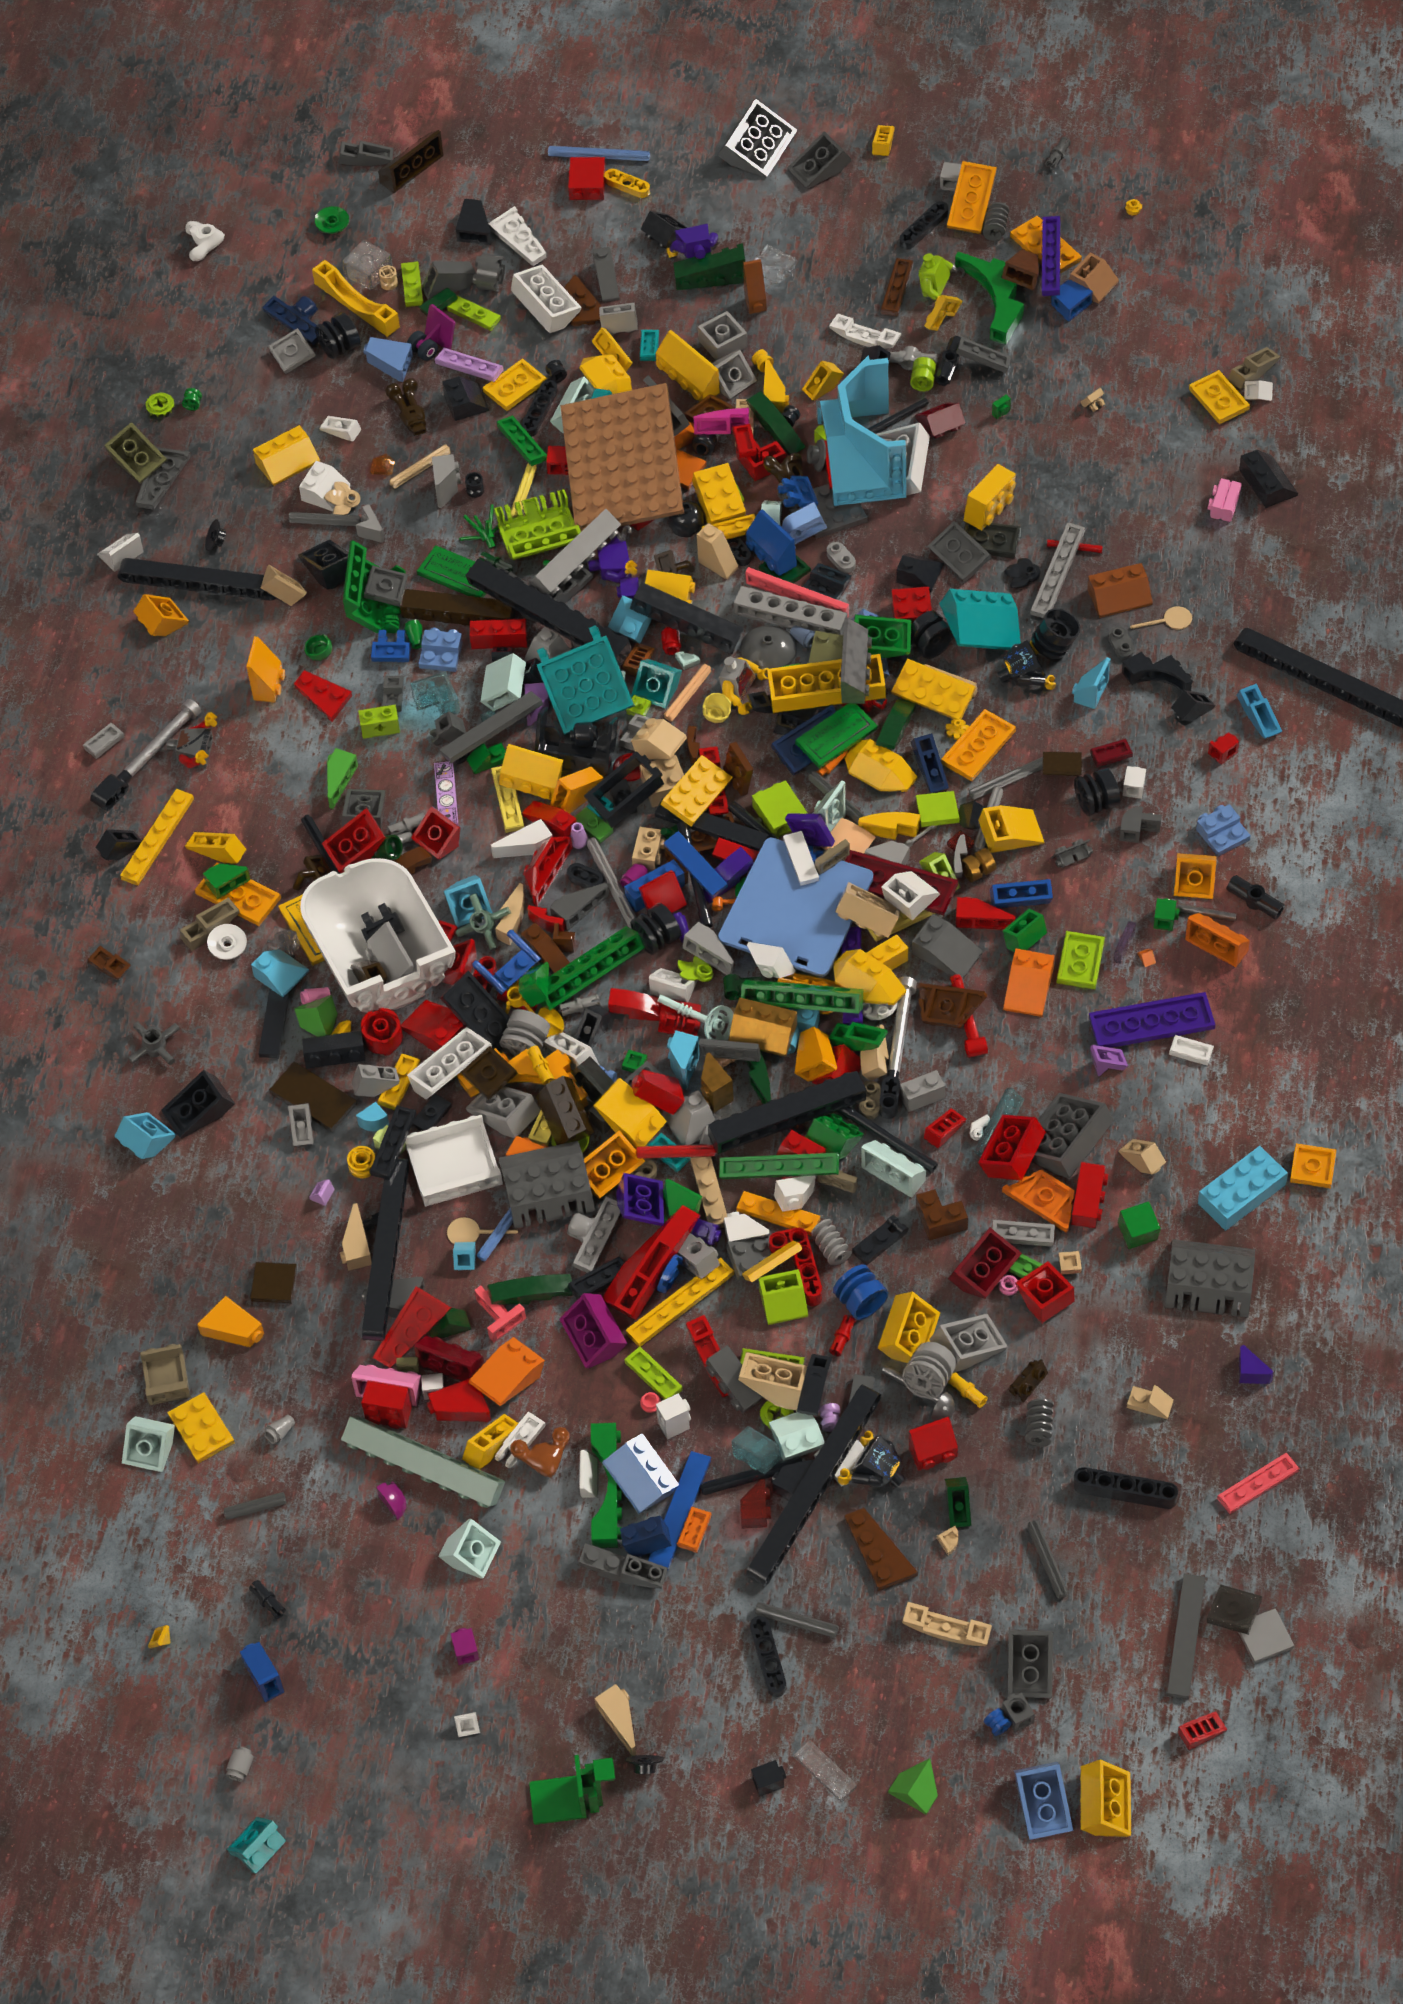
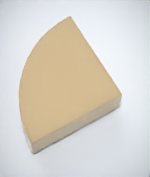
(949, 1540)

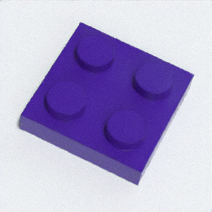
(813, 828)

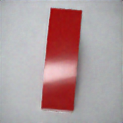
(635, 1004)

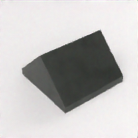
(592, 1079)

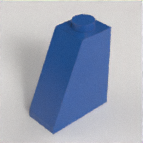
(262, 1671)

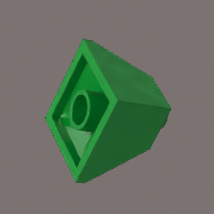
(677, 1195)

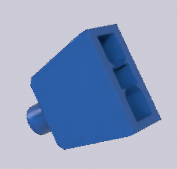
(1072, 299)

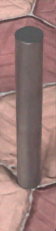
(1207, 912)

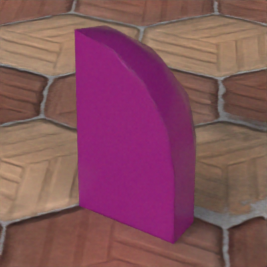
(392, 1498)

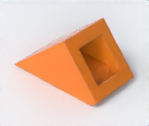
(1147, 957)

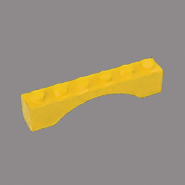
(377, 315)

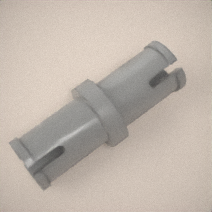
(406, 825)
(579, 1005)

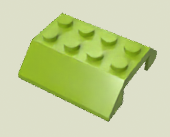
(537, 528)

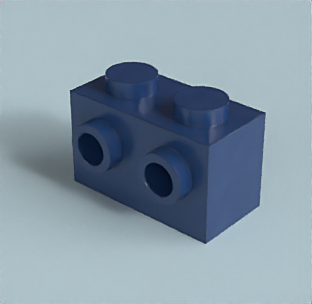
(645, 1536)

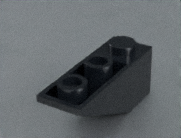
(815, 1384)

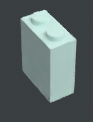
(503, 682)

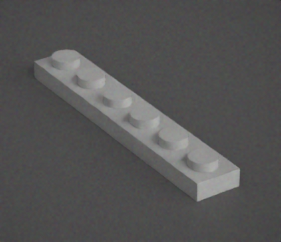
(1058, 569)

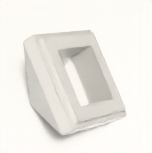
(467, 1724)

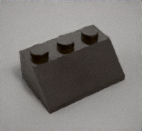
(564, 1111)

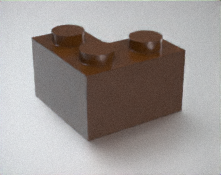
(939, 1219)

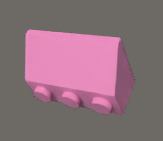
(388, 1376)

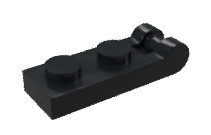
(879, 1240)

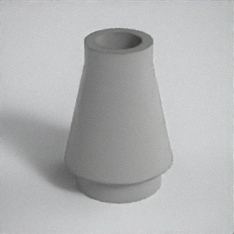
(277, 1430)

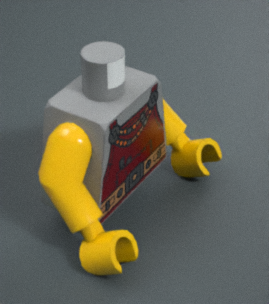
(736, 680)

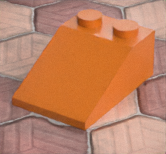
(1029, 982)
(508, 1371)

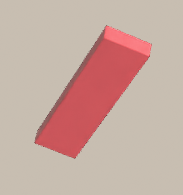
(1258, 1483)

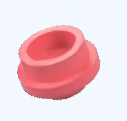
(649, 1401)

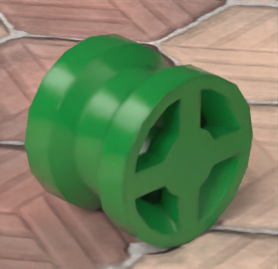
(192, 399)

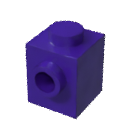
(628, 587)

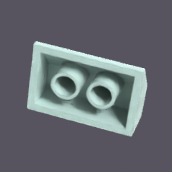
(577, 391)
(892, 1167)

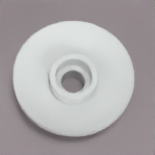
(227, 934)

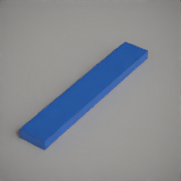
(681, 1504)

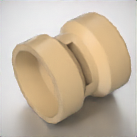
(388, 277)

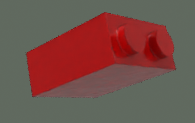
(587, 178)

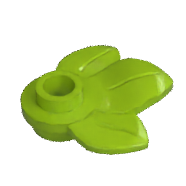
(695, 970)

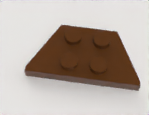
(590, 306)
(948, 1005)

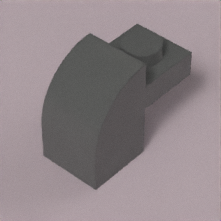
(1134, 821)

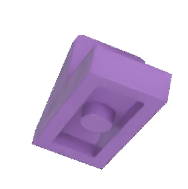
(1107, 1058)

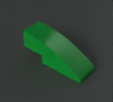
(857, 1036)

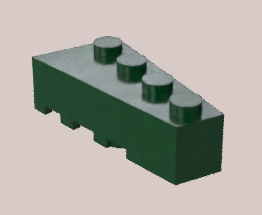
(712, 270)

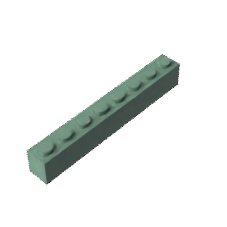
(423, 1461)

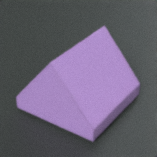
(322, 1192)

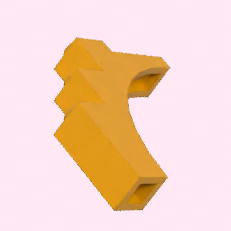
(558, 1065)

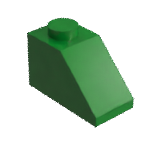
(225, 878)

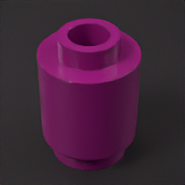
(633, 873)

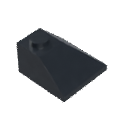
(918, 571)

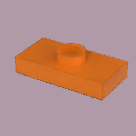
(694, 1529)

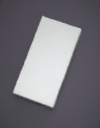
(1191, 1050)

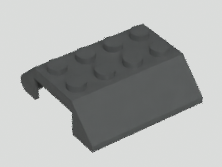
(546, 1182)
(1212, 1275)

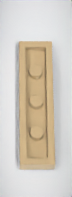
(709, 1190)

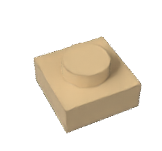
(1070, 1262)

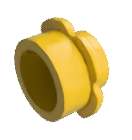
(1133, 207)

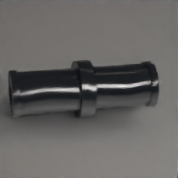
(267, 1599)

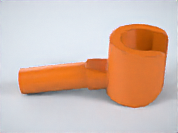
(718, 903)

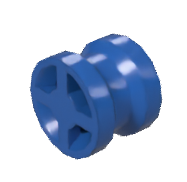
(997, 1722)

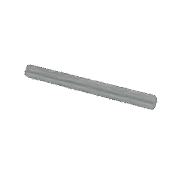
(611, 880)

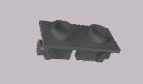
(1065, 855)

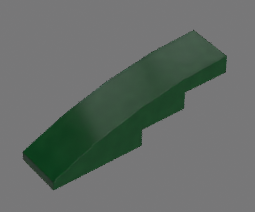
(775, 423)
(895, 724)
(759, 1079)
(529, 1288)

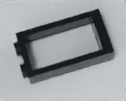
(634, 799)

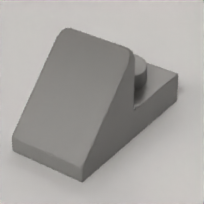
(370, 527)
(301, 1124)

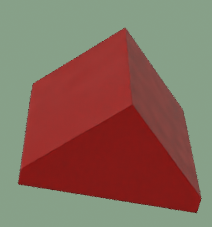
(437, 834)
(463, 961)
(846, 1062)

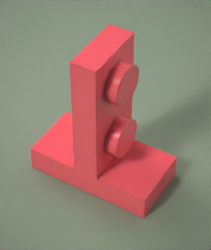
(503, 1319)

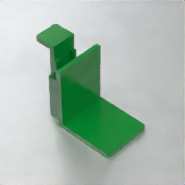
(571, 1796)

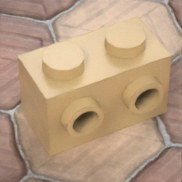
(648, 848)

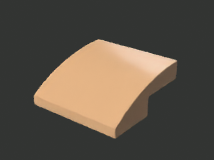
(857, 836)

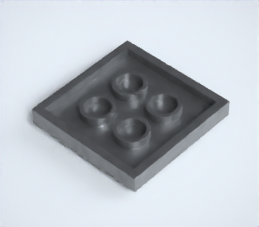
(837, 517)

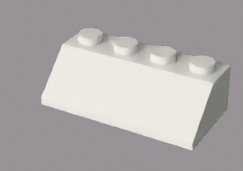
(545, 298)
(447, 1062)

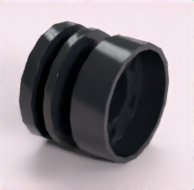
(337, 335)
(1055, 633)
(1097, 791)
(656, 928)

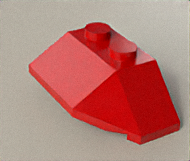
(545, 866)

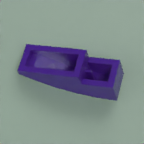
(732, 869)

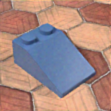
(1043, 1800)

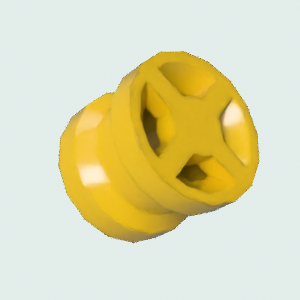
(759, 359)

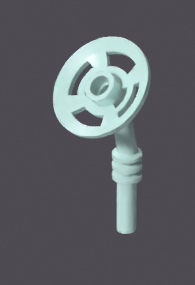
(710, 1023)

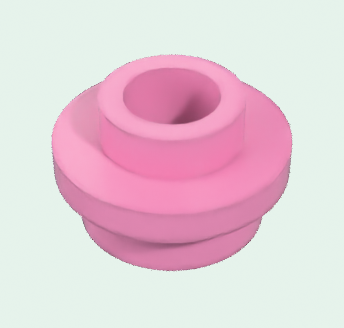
(1008, 1280)

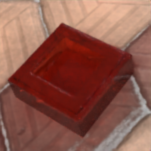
(953, 841)

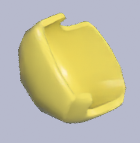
(716, 707)

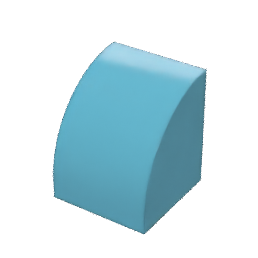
(372, 1118)
(464, 1255)

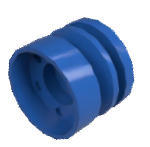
(860, 1292)

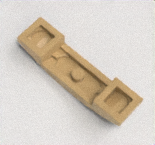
(945, 1627)

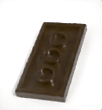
(325, 1101)

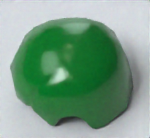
(318, 647)

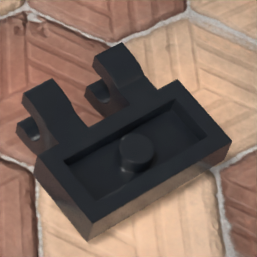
(372, 926)

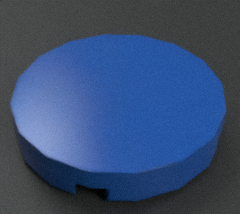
(669, 1274)

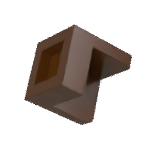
(564, 940)

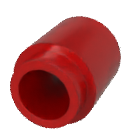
(670, 640)

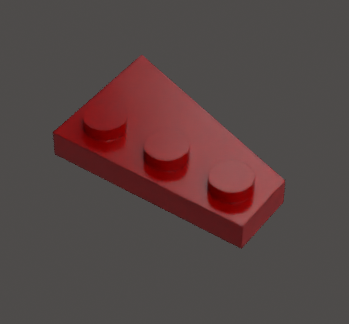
(323, 693)

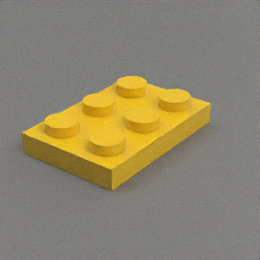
(514, 384)
(1219, 397)
(201, 1427)

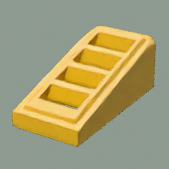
(882, 142)

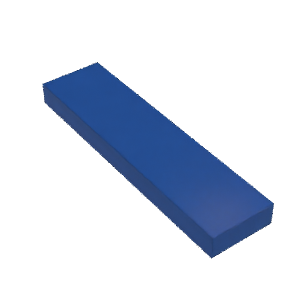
(695, 864)

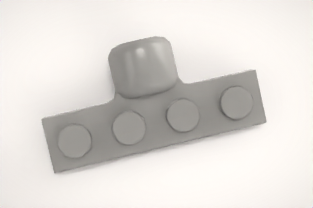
(593, 1233)

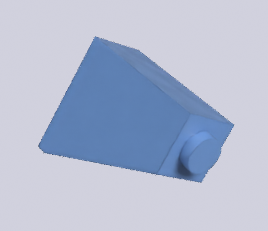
(389, 356)

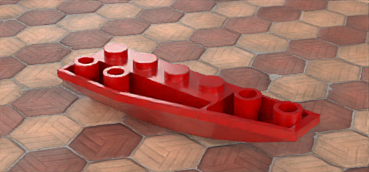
(644, 1269)

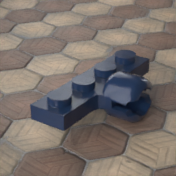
(294, 316)

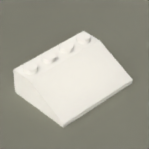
(916, 453)

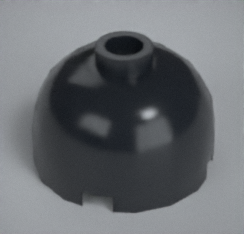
(688, 522)

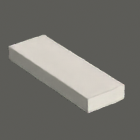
(801, 858)

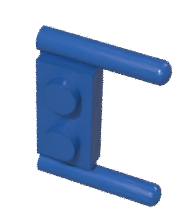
(513, 969)

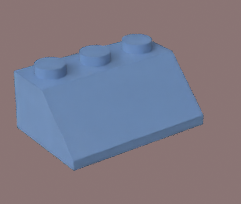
(640, 1473)

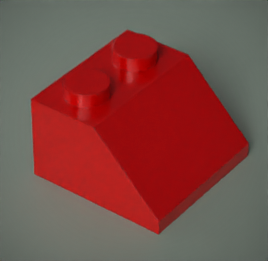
(798, 1144)
(1045, 1292)
(933, 1444)

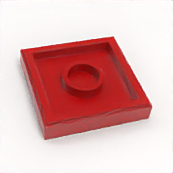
(663, 890)

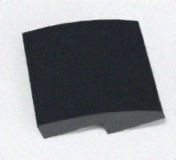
(827, 581)

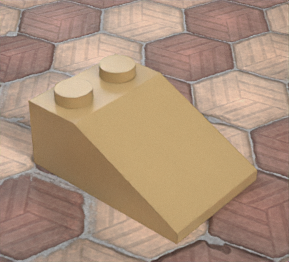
(774, 1379)

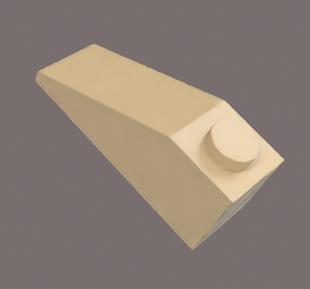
(354, 1243)
(615, 1709)

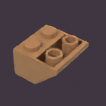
(1095, 275)

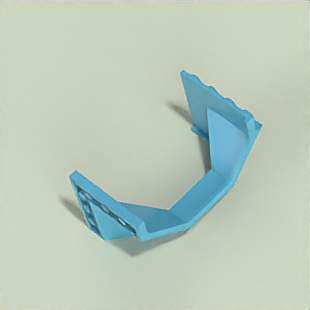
(860, 461)

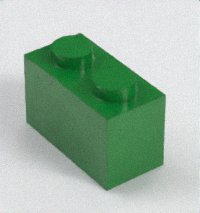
(1025, 931)

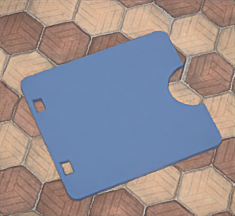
(783, 914)

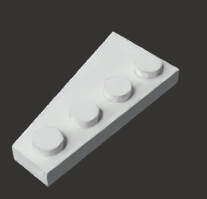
(514, 232)

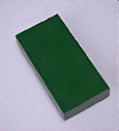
(440, 300)

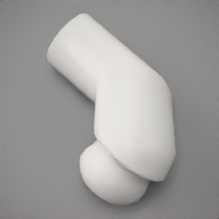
(977, 1126)

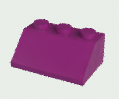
(593, 1330)

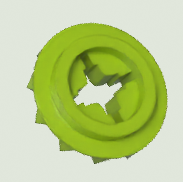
(164, 399)
(769, 1408)

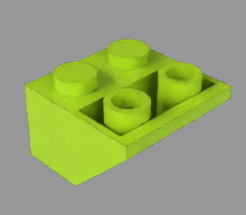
(783, 1297)

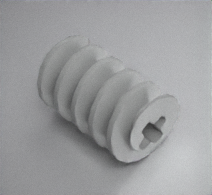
(830, 1243)

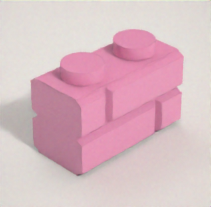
(1225, 500)

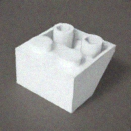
(909, 893)

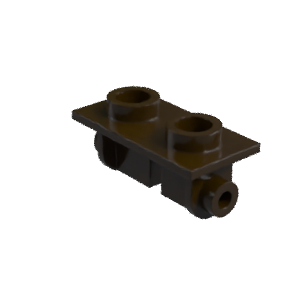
(1033, 1374)

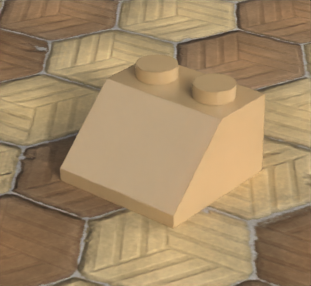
(658, 739)

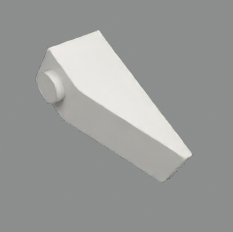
(522, 842)
(571, 1047)

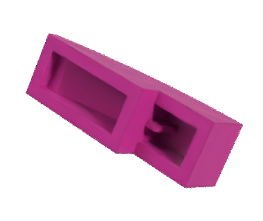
(720, 421)

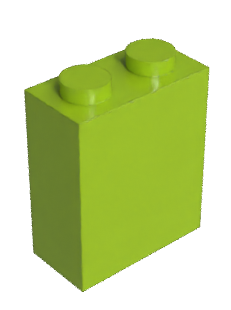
(774, 805)

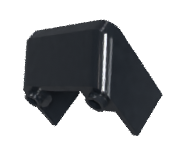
(575, 757)

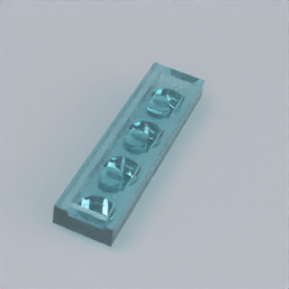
(1008, 1105)

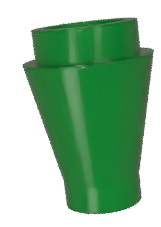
(414, 633)

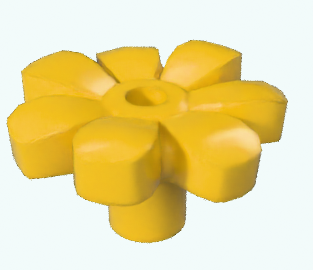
(956, 728)

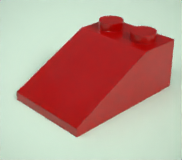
(354, 841)
(432, 1025)

